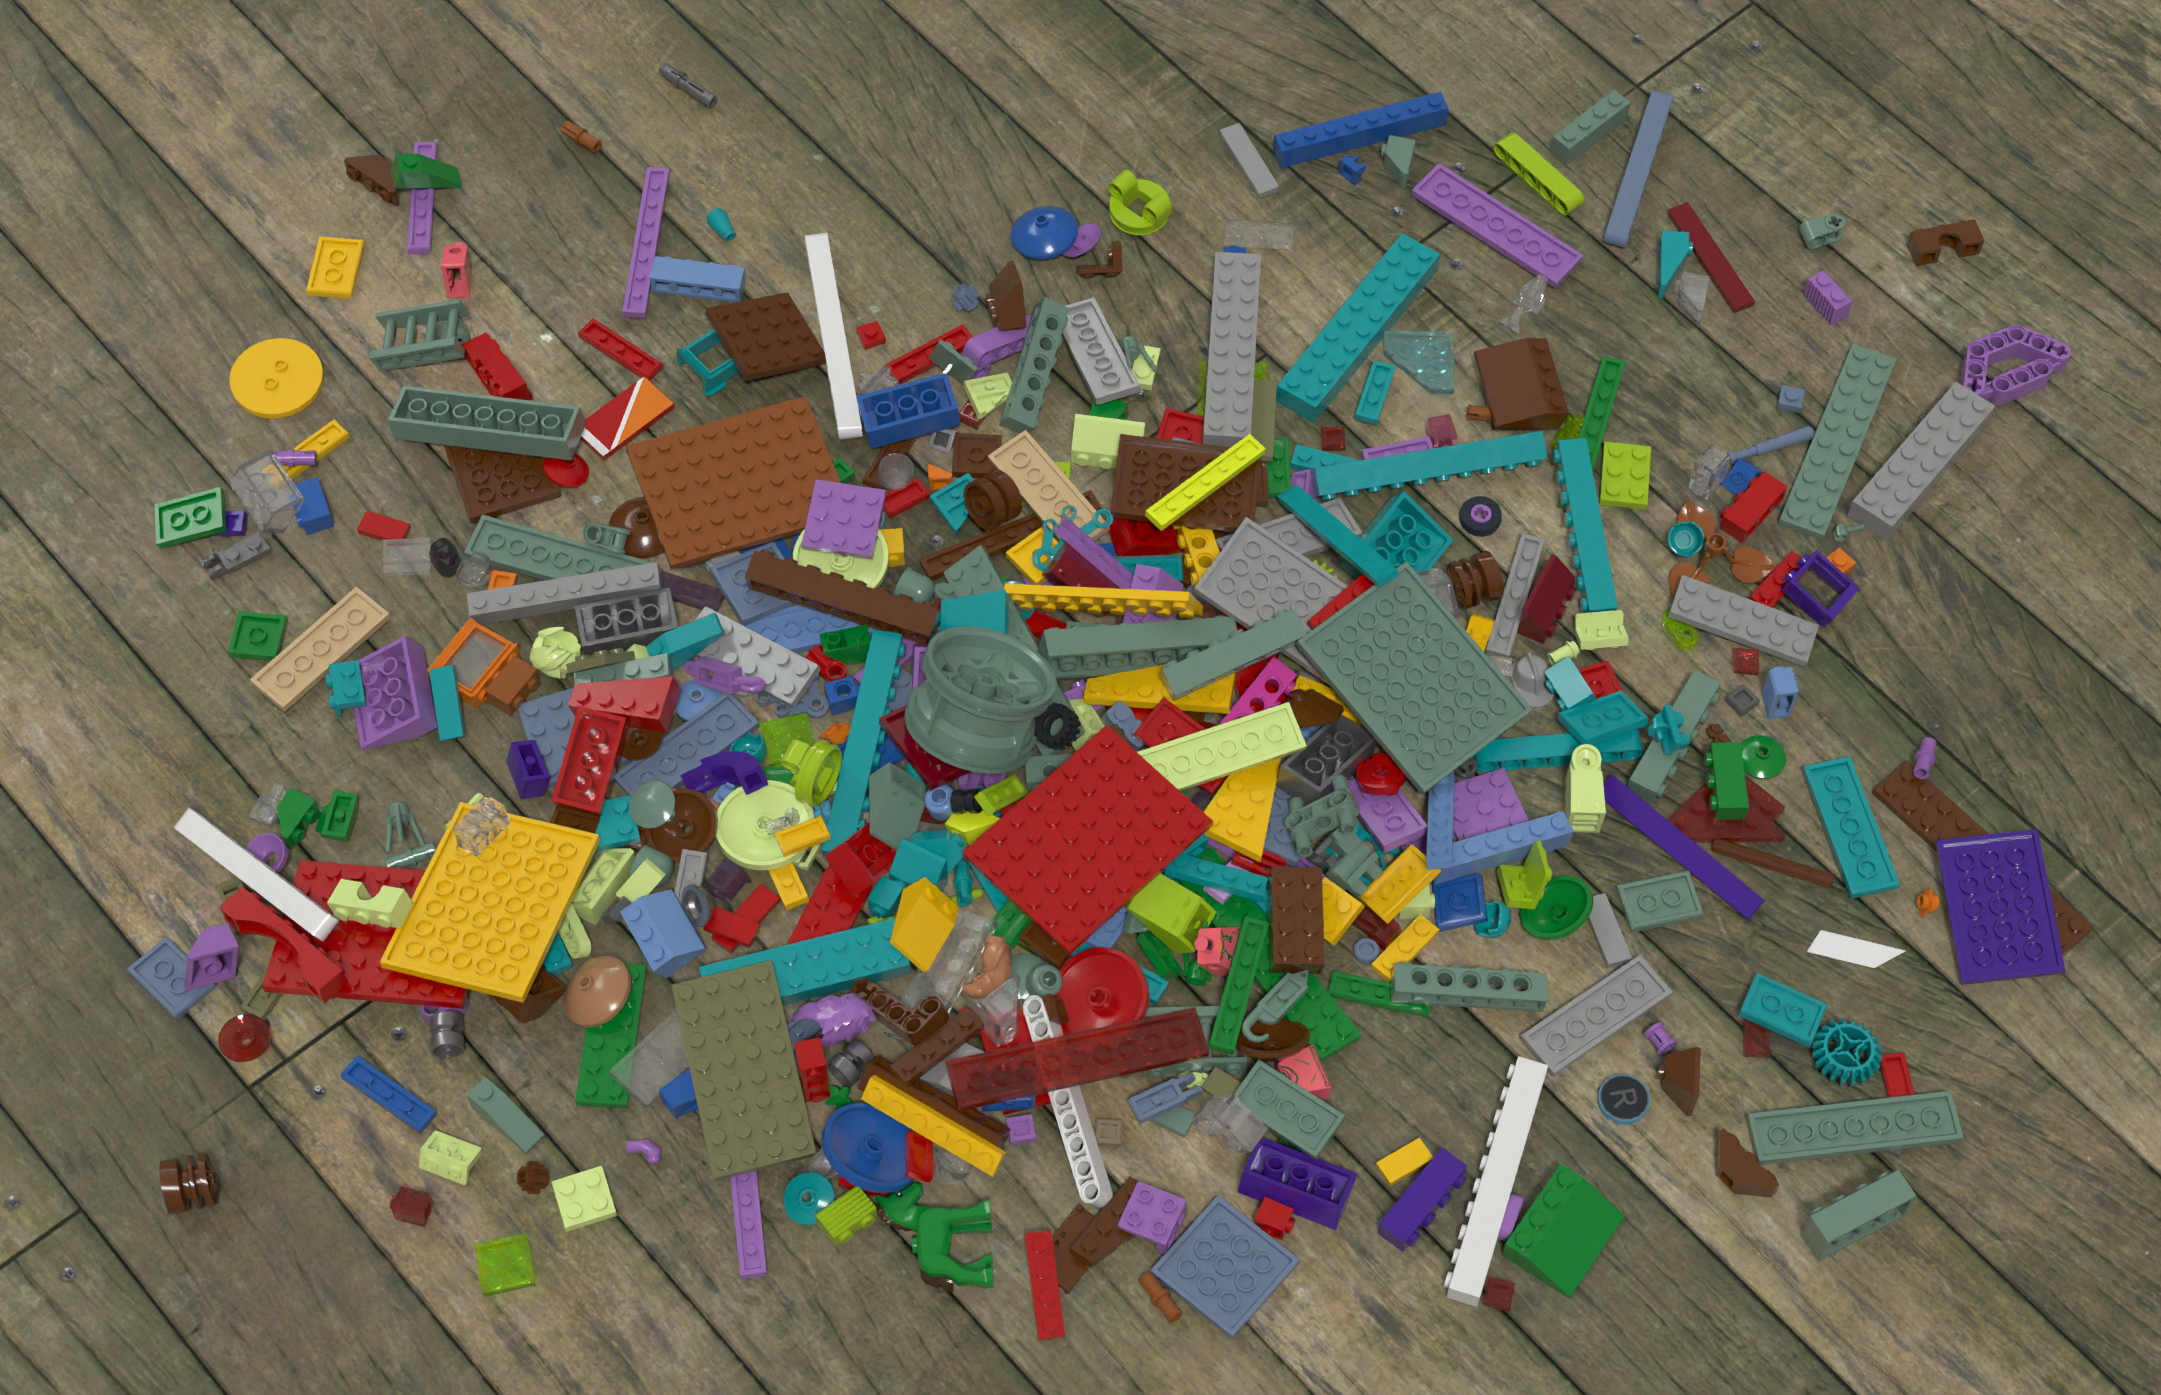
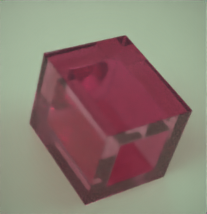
(1441, 431)

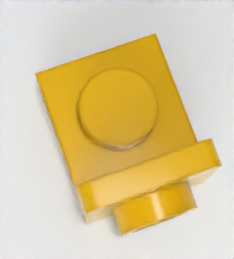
(1480, 630)

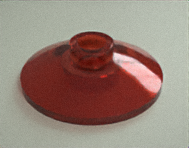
(240, 1029)

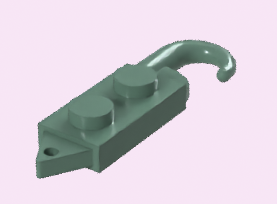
(1276, 1003)

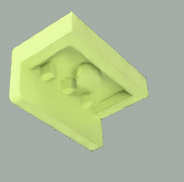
(1600, 630)

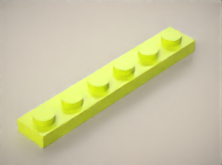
(1205, 482)

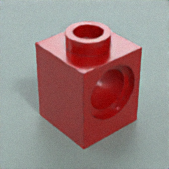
(1275, 1218)

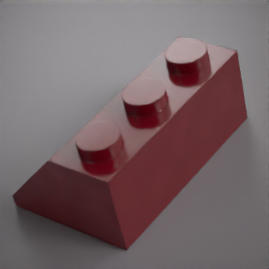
(1074, 570)
(1547, 601)

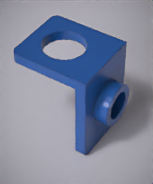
(1740, 476)

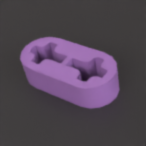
(1511, 1217)

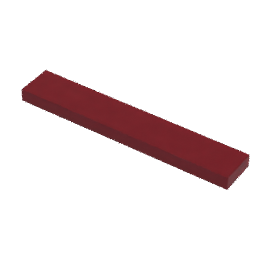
(1711, 258)

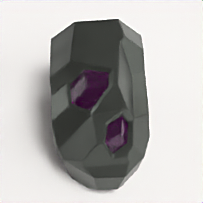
(444, 557)

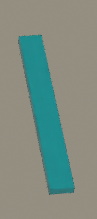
(1338, 536)

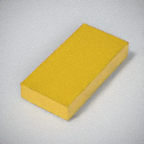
(802, 836)
(1404, 1162)

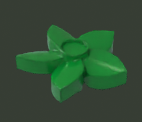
(839, 1096)

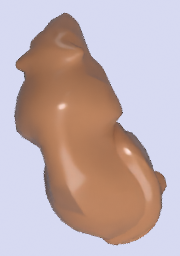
(995, 971)

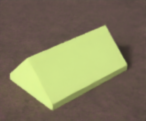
(602, 883)

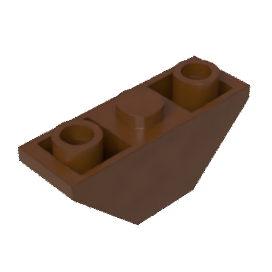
(375, 175)
(1741, 1169)

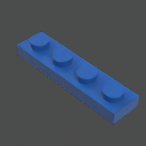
(388, 1094)

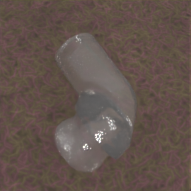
(790, 819)

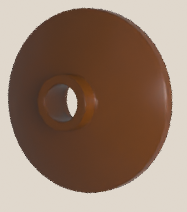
(641, 751)

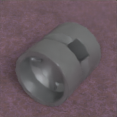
(446, 1034)
(847, 1067)

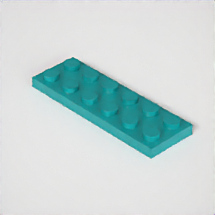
(1850, 827)

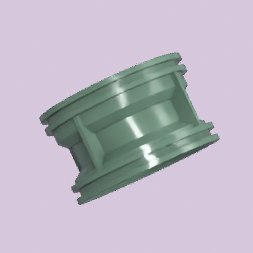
(980, 699)

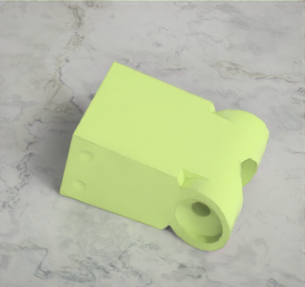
(1585, 790)

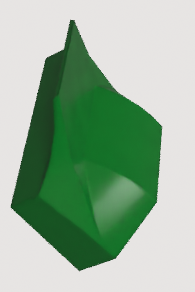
(339, 816)

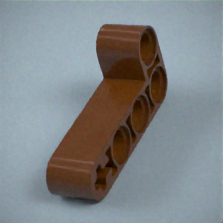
(907, 1023)

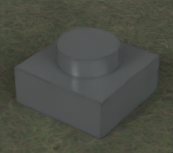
(613, 913)

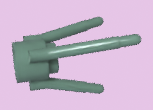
(1132, 349)
(399, 818)

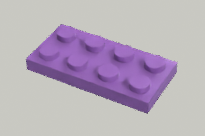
(1388, 818)

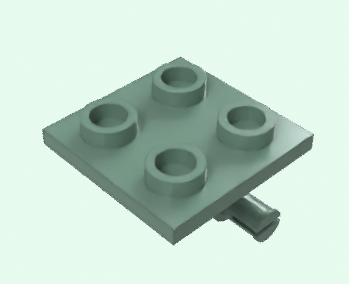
(952, 362)

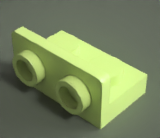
(448, 1157)

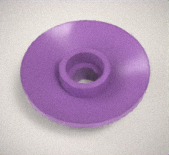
(1086, 239)

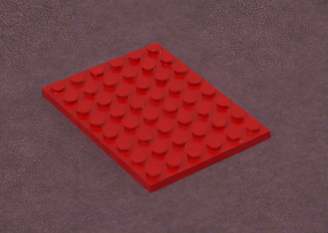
(1087, 839)
(356, 944)

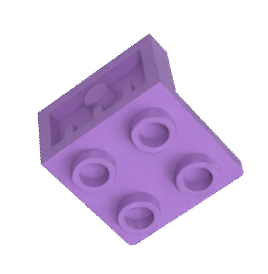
(1154, 1216)

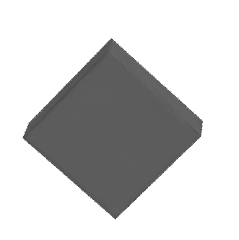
(1742, 700)

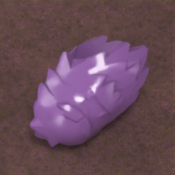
(839, 1017)

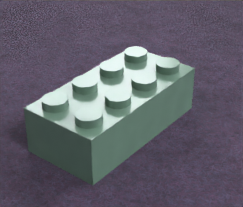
(1858, 1214)

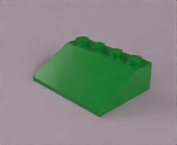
(1563, 1231)

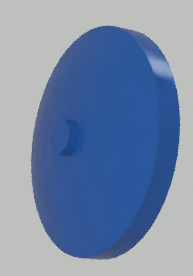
(867, 1148)

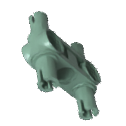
(1322, 816)

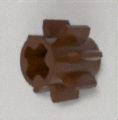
(533, 1177)

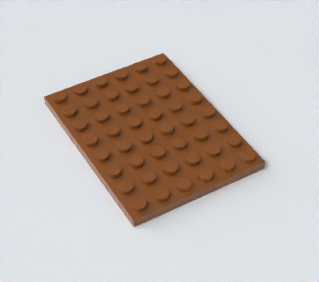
(732, 480)

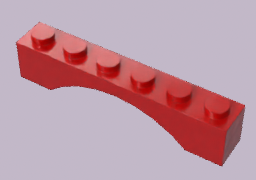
(250, 916)

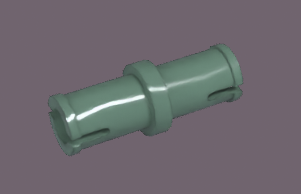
(411, 856)

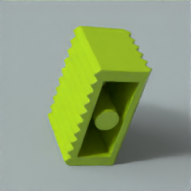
(846, 1216)

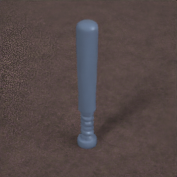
(1791, 438)

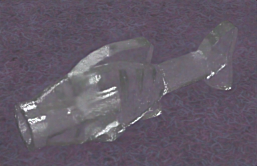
(1529, 298)

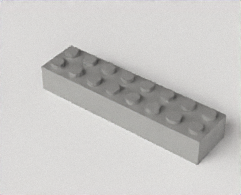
(1921, 461)

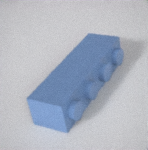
(697, 279)

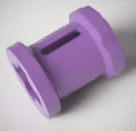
(1660, 1038)

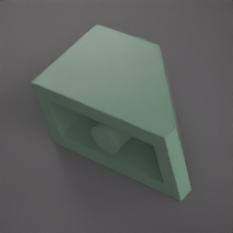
(1398, 158)

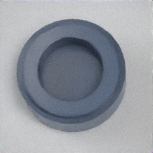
(1366, 951)

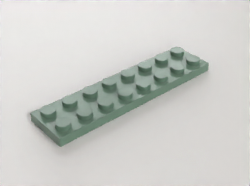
(540, 552)
(1854, 1127)

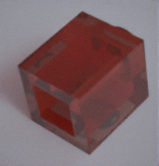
(411, 1206)

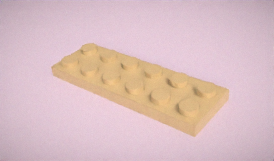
(1043, 483)
(323, 643)

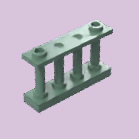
(424, 352)
(1207, 1015)

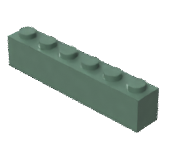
(1233, 654)
(1655, 767)

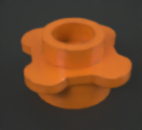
(1927, 902)

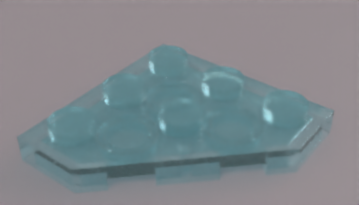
(1424, 357)

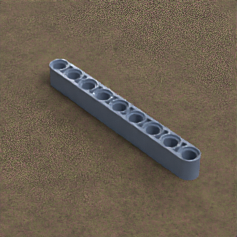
(1638, 169)

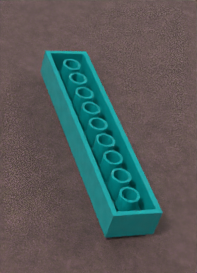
(1357, 328)

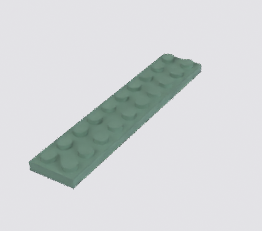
(1837, 442)
(979, 575)

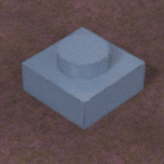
(1790, 399)

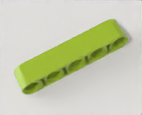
(1538, 173)

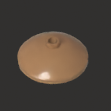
(597, 991)

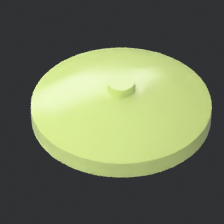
(867, 570)
(742, 825)

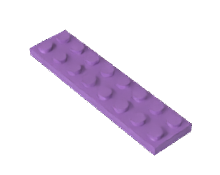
(1497, 225)

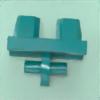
(1665, 728)

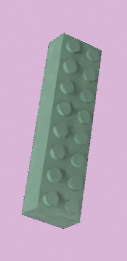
(487, 422)
(1128, 646)

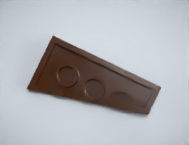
(1103, 1234)

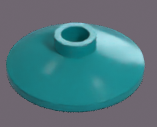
(820, 1196)

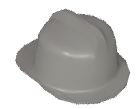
(1530, 679)

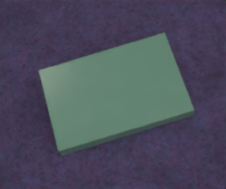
(1659, 901)

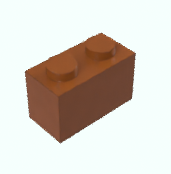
(512, 685)

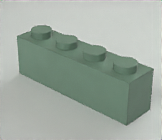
(1590, 127)

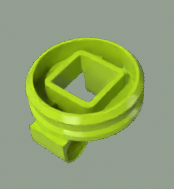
(1125, 191)
(814, 769)

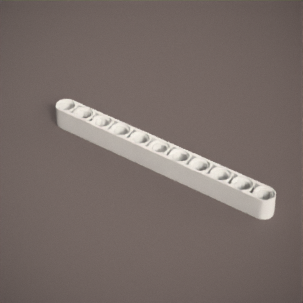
(833, 336)

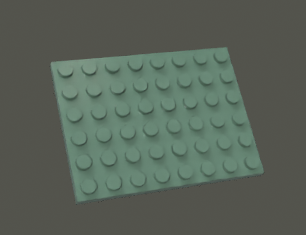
(1414, 678)

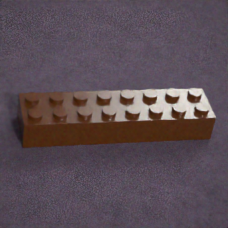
(841, 597)

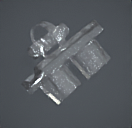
(876, 382)

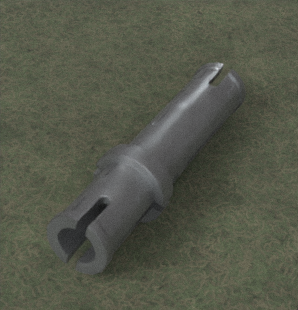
(681, 81)

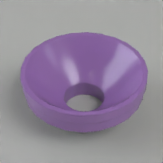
(266, 845)

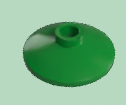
(1760, 765)

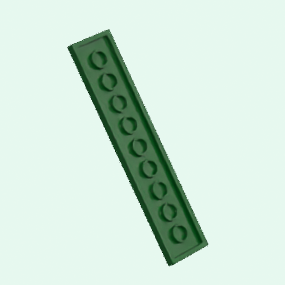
(1317, 1010)

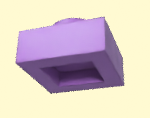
(1021, 1129)

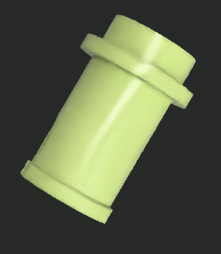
(1569, 649)

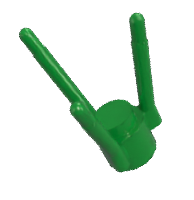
(1194, 973)

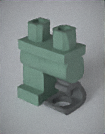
(1354, 861)

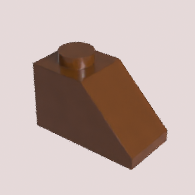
(1313, 708)

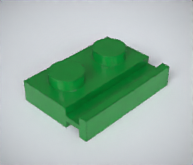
(1010, 923)

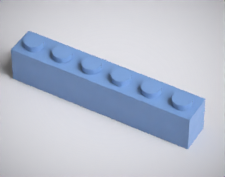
(1506, 845)

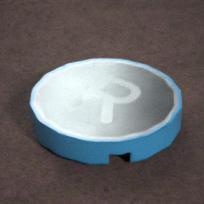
(1623, 1099)

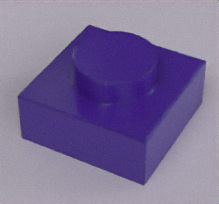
(235, 523)

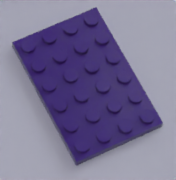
(2000, 907)

